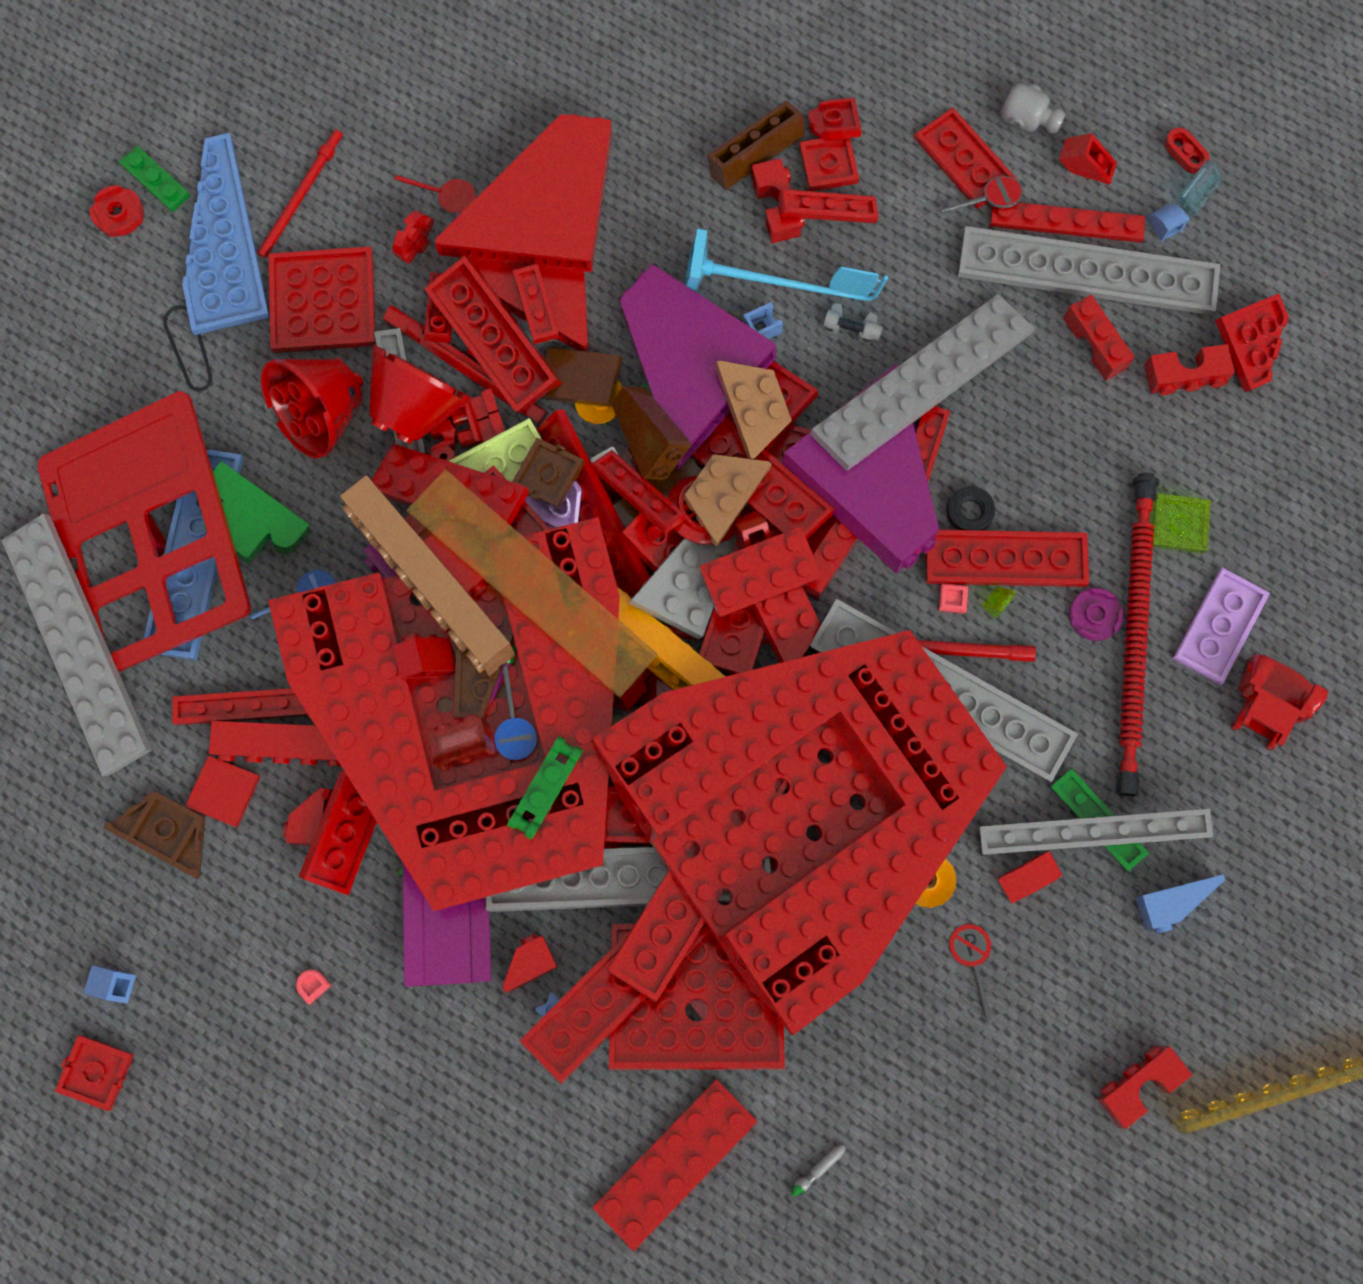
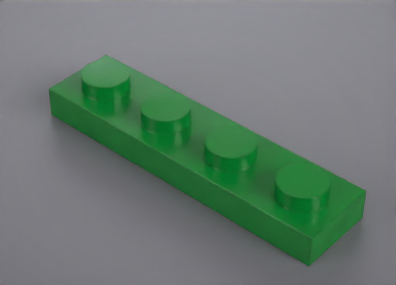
(1086, 804)

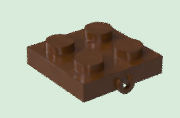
(549, 472)

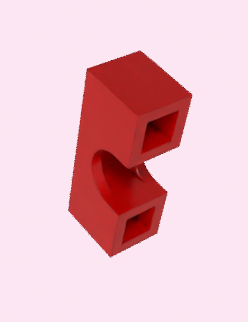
(768, 180)
(1109, 350)
(1167, 374)
(1122, 1098)

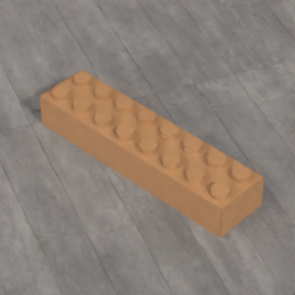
(431, 580)

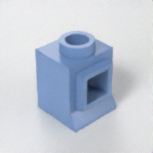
(765, 315)

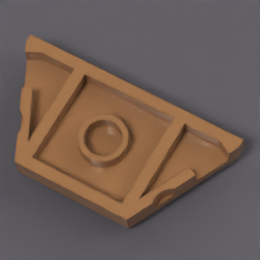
(754, 404)
(723, 492)

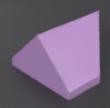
(566, 515)

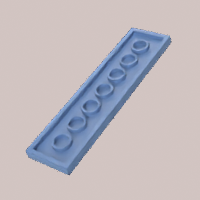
(193, 587)

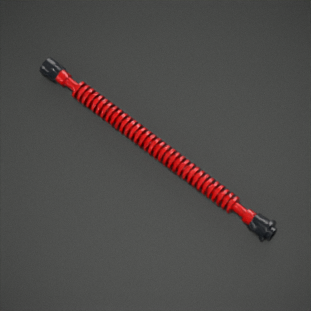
(1136, 634)

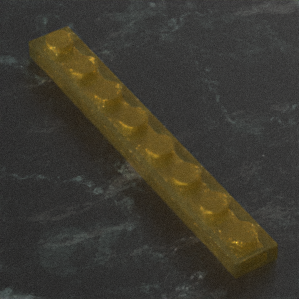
(1272, 1095)

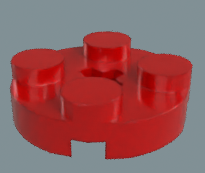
(120, 224)
(413, 237)

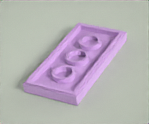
(1221, 626)

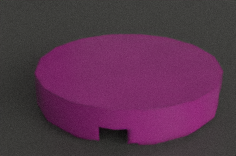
(1087, 614)

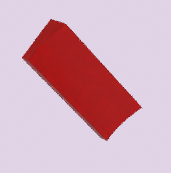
(492, 334)

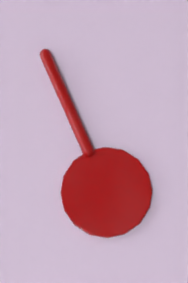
(452, 196)

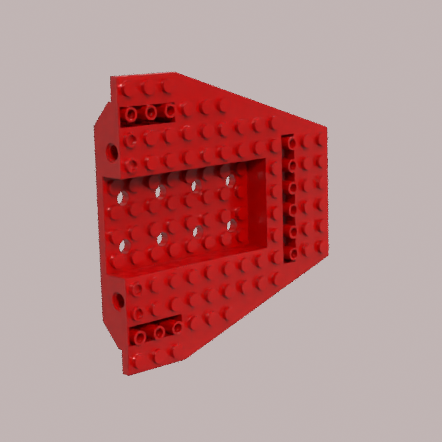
(455, 820)
(830, 902)

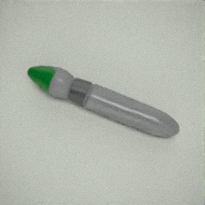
(818, 1170)

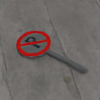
(971, 947)

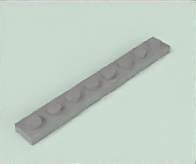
(1096, 831)

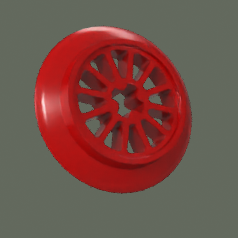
(688, 528)

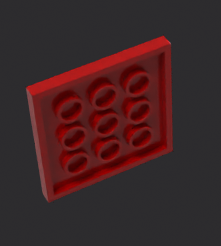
(322, 299)

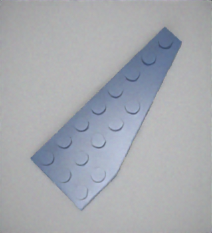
(223, 268)

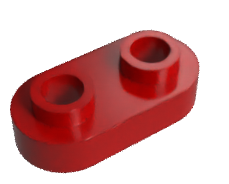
(1189, 149)

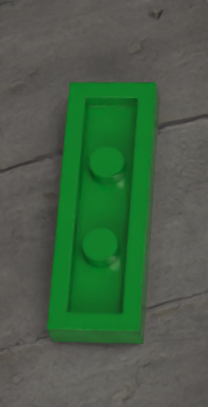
(154, 178)

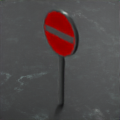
(999, 192)

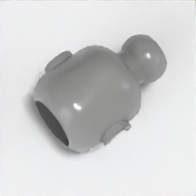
(1028, 108)

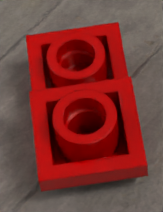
(1030, 876)

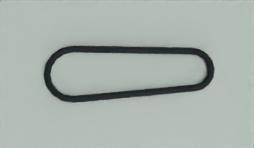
(178, 356)

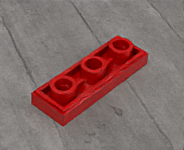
(436, 325)

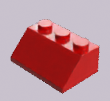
(830, 548)

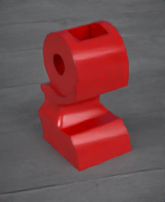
(445, 448)

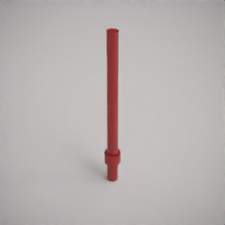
(324, 154)

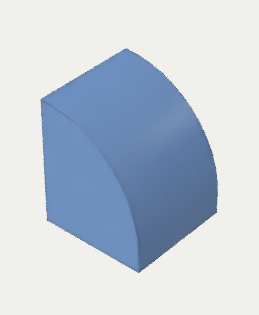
(1168, 221)
(109, 984)

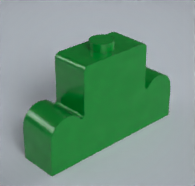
(256, 516)

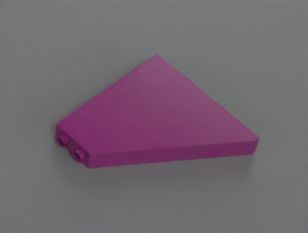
(679, 342)
(878, 499)

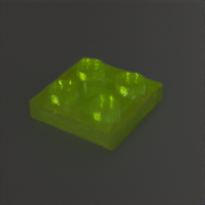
(1181, 523)

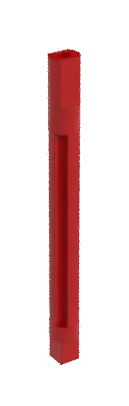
(455, 358)

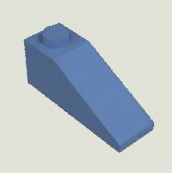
(1174, 904)

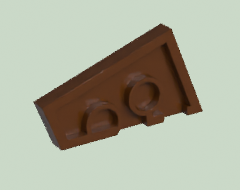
(473, 688)

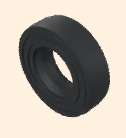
(978, 496)

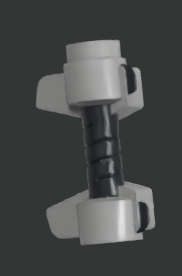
(867, 330)

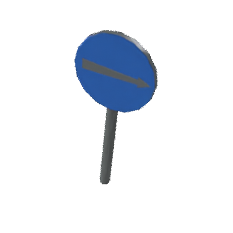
(515, 736)

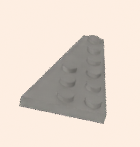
(677, 587)

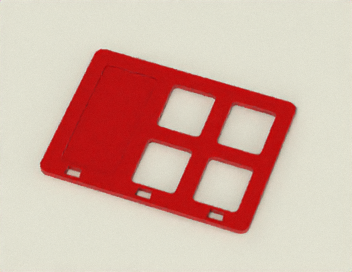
(119, 479)

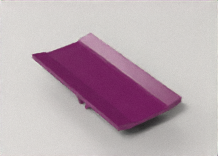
(444, 943)

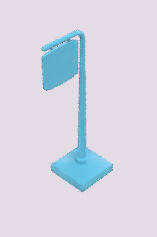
(844, 282)

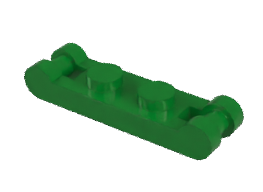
(545, 787)

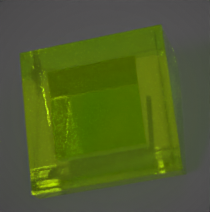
(998, 601)

